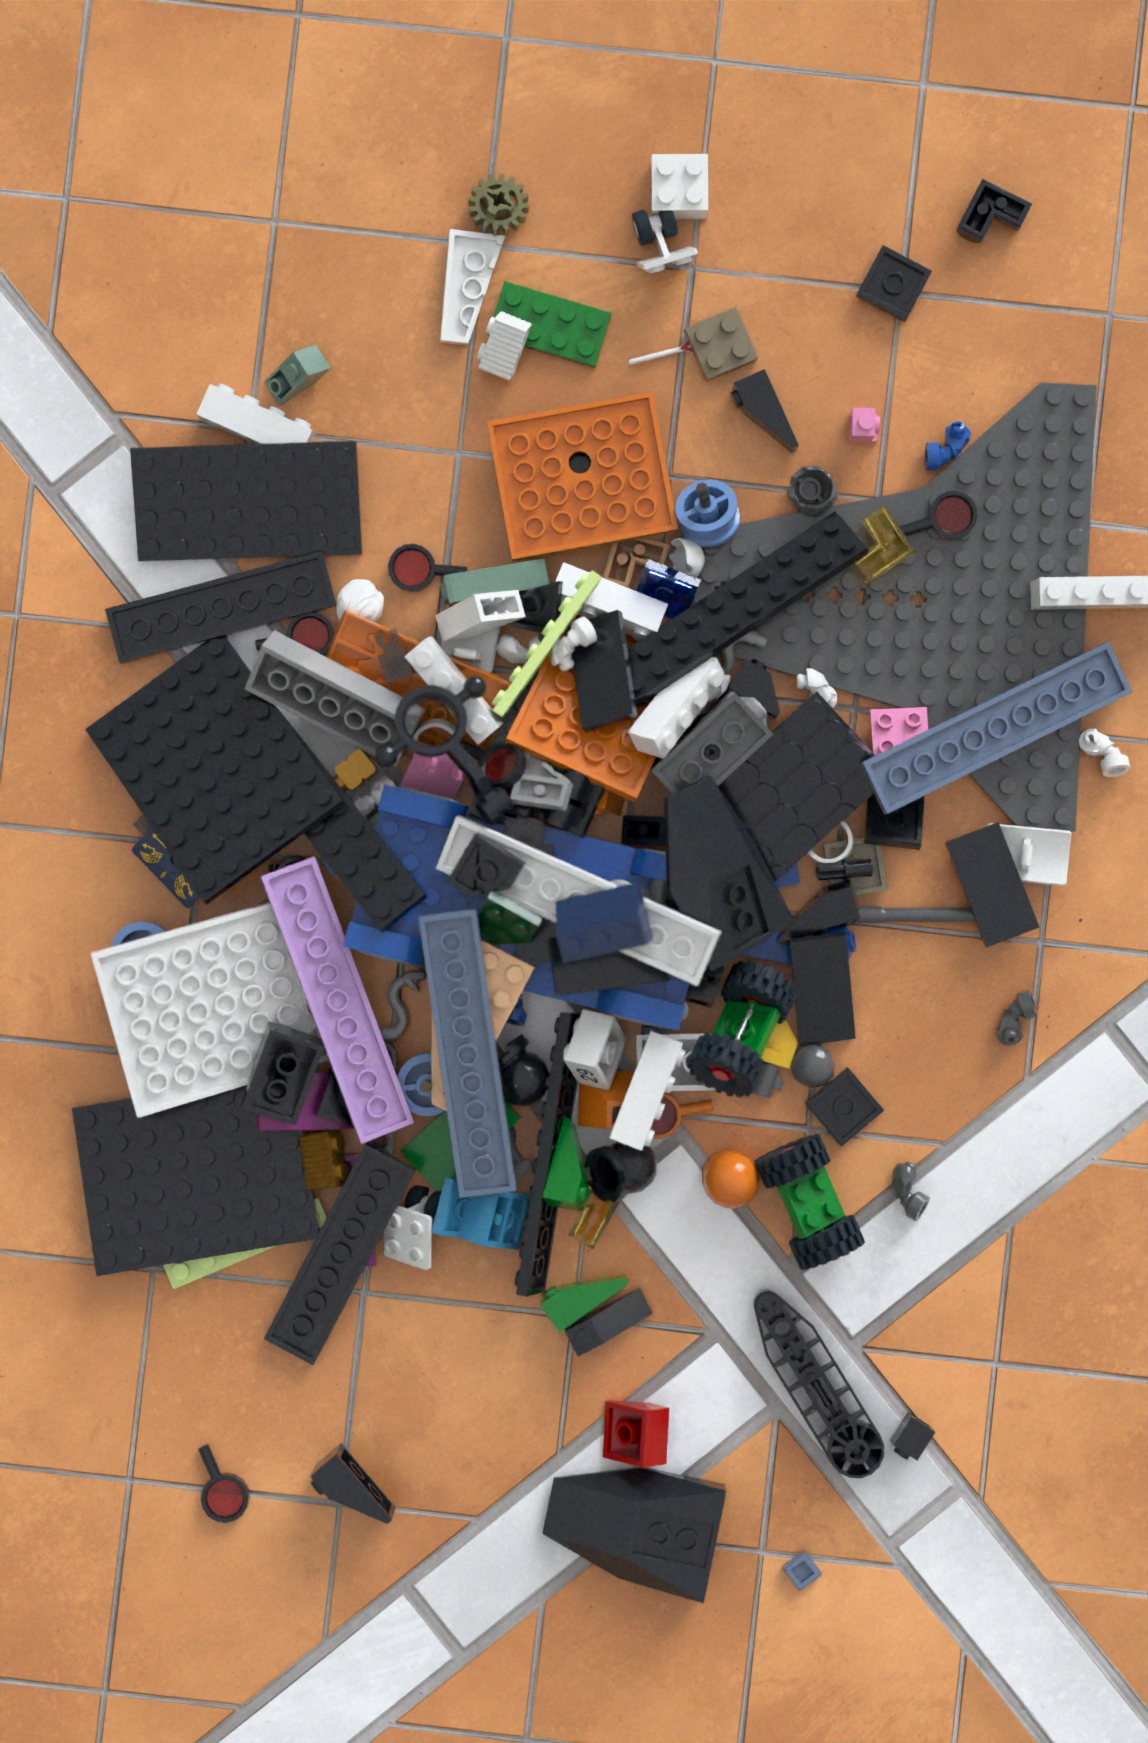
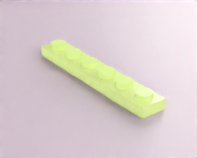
(552, 633)
(188, 1271)

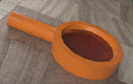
(672, 1115)

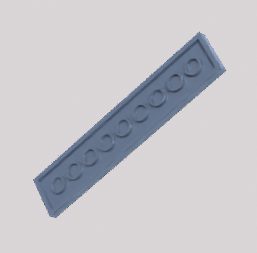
(996, 728)
(467, 1052)

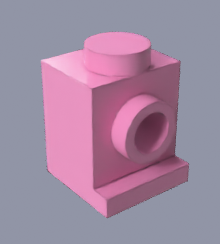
(863, 425)

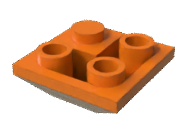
(601, 1107)

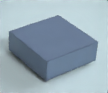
(801, 1570)

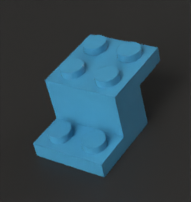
(481, 1219)

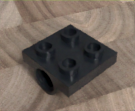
(580, 808)

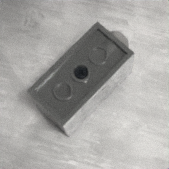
(714, 743)

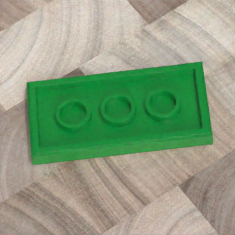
(433, 1152)

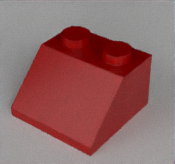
(636, 1433)

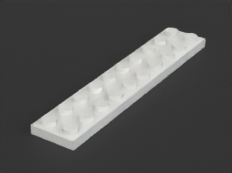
(678, 942)

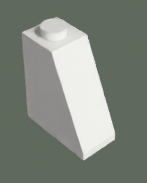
(479, 614)

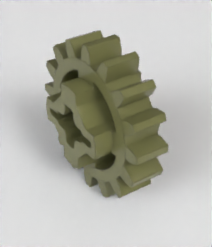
(498, 194)

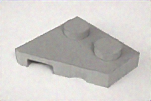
(541, 786)

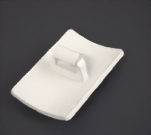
(476, 650)
(1039, 853)

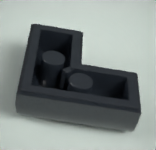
(989, 203)

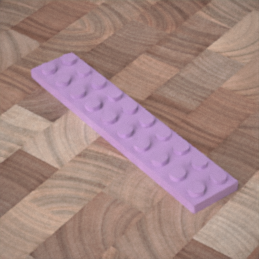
(337, 999)

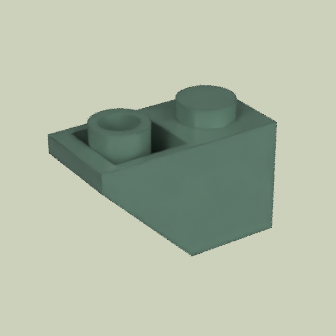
(297, 373)

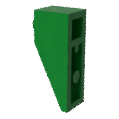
(567, 1177)
(574, 1300)

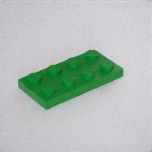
(558, 324)

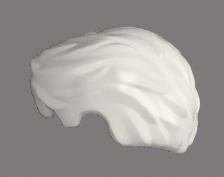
(361, 599)

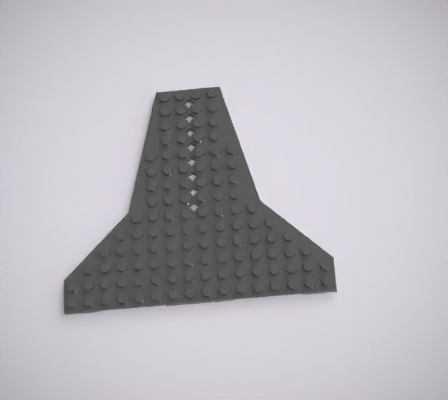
(977, 616)

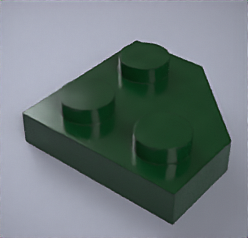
(506, 921)

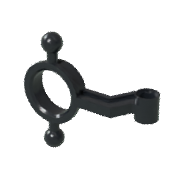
(491, 802)

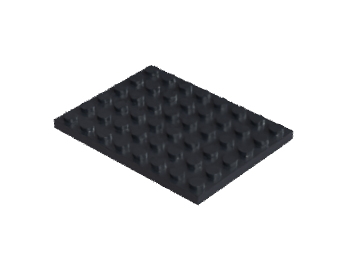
(214, 768)
(188, 1183)

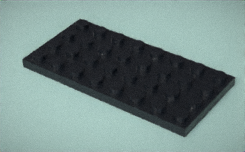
(246, 500)

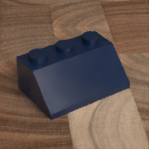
(602, 922)

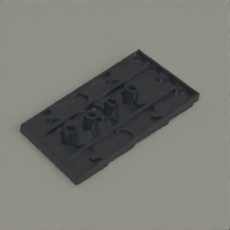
(799, 784)

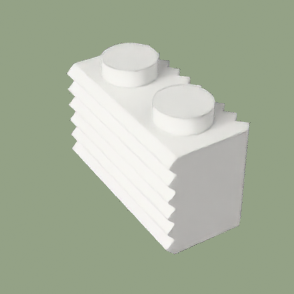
(504, 345)

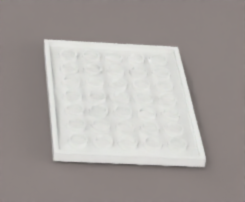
(197, 1005)

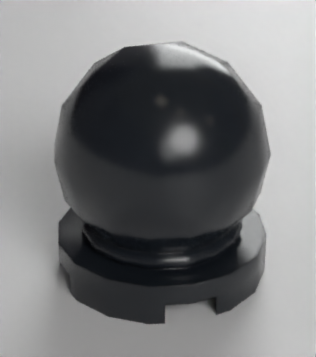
(522, 1074)
(620, 1170)

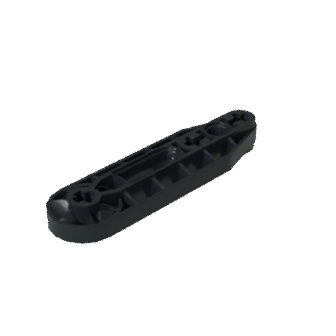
(807, 1371)

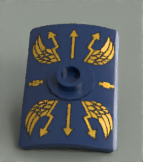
(163, 866)

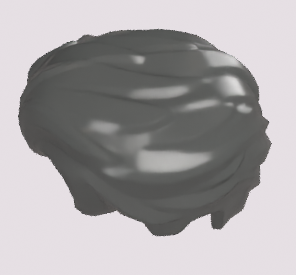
(812, 490)

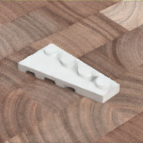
(467, 276)

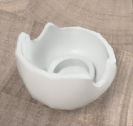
(687, 557)

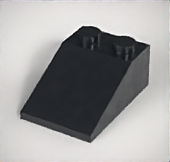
(282, 1073)
(348, 1484)

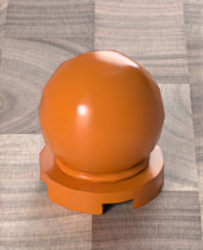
(730, 1178)

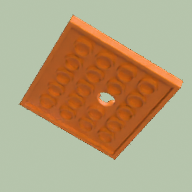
(559, 510)
(552, 731)

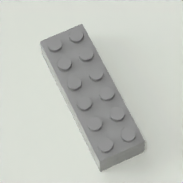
(328, 695)

